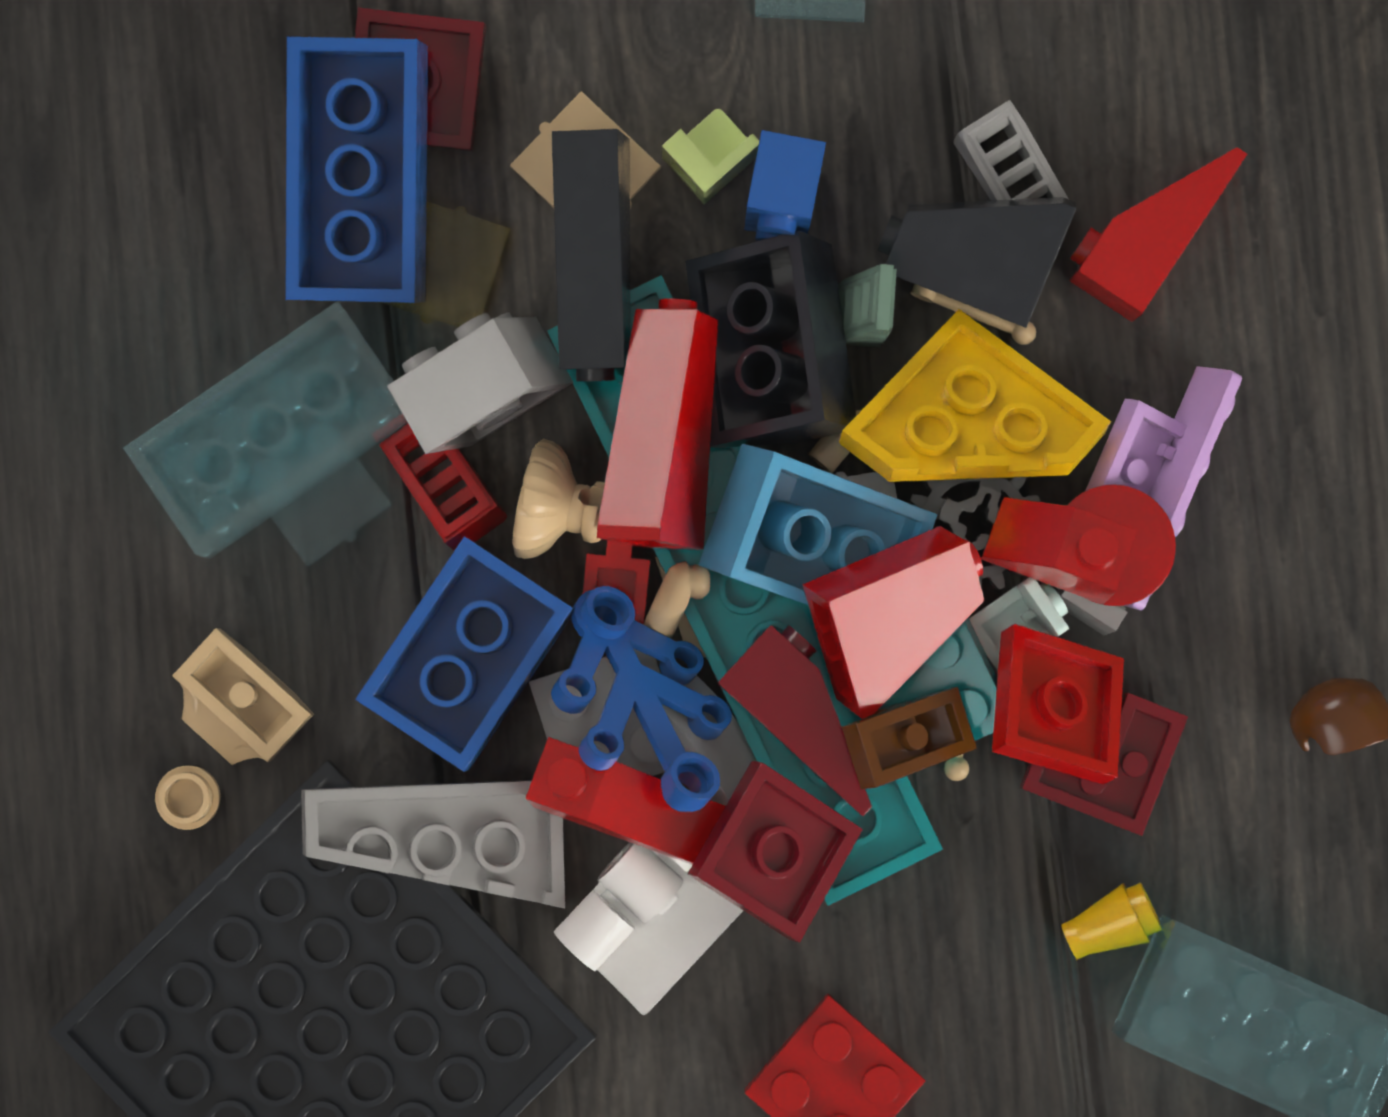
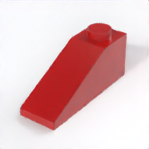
(1144, 243)
(618, 803)

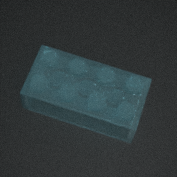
(269, 432)
(1255, 1027)

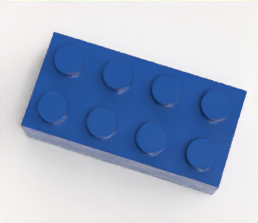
(356, 169)

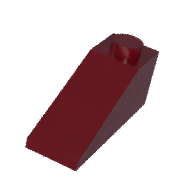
(792, 702)

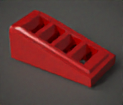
(471, 524)

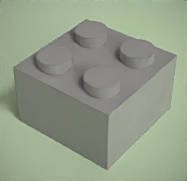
(478, 382)

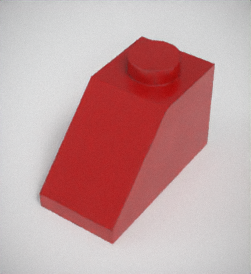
(1061, 547)

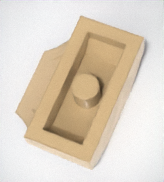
(238, 701)

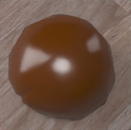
(1341, 716)

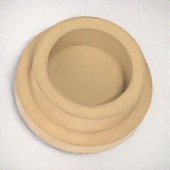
(187, 797)

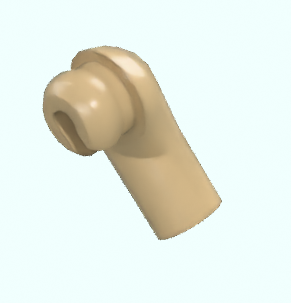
(674, 594)

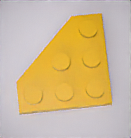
(972, 413)

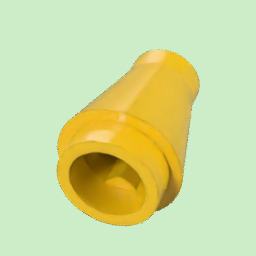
(1114, 922)

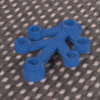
(645, 692)

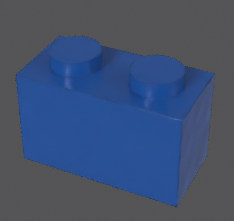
(783, 185)

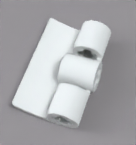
(645, 924)

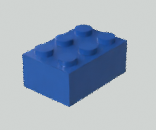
(465, 655)

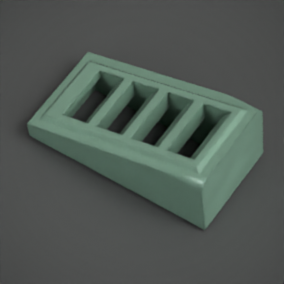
(868, 305)

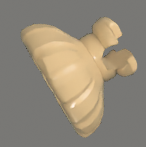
(553, 503)

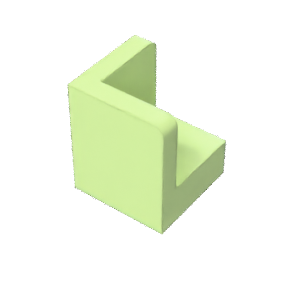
(710, 154)

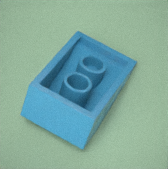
(796, 523)

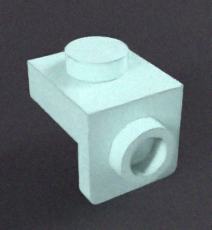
(1025, 605)

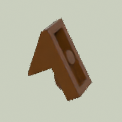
(908, 737)

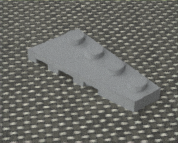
(442, 833)

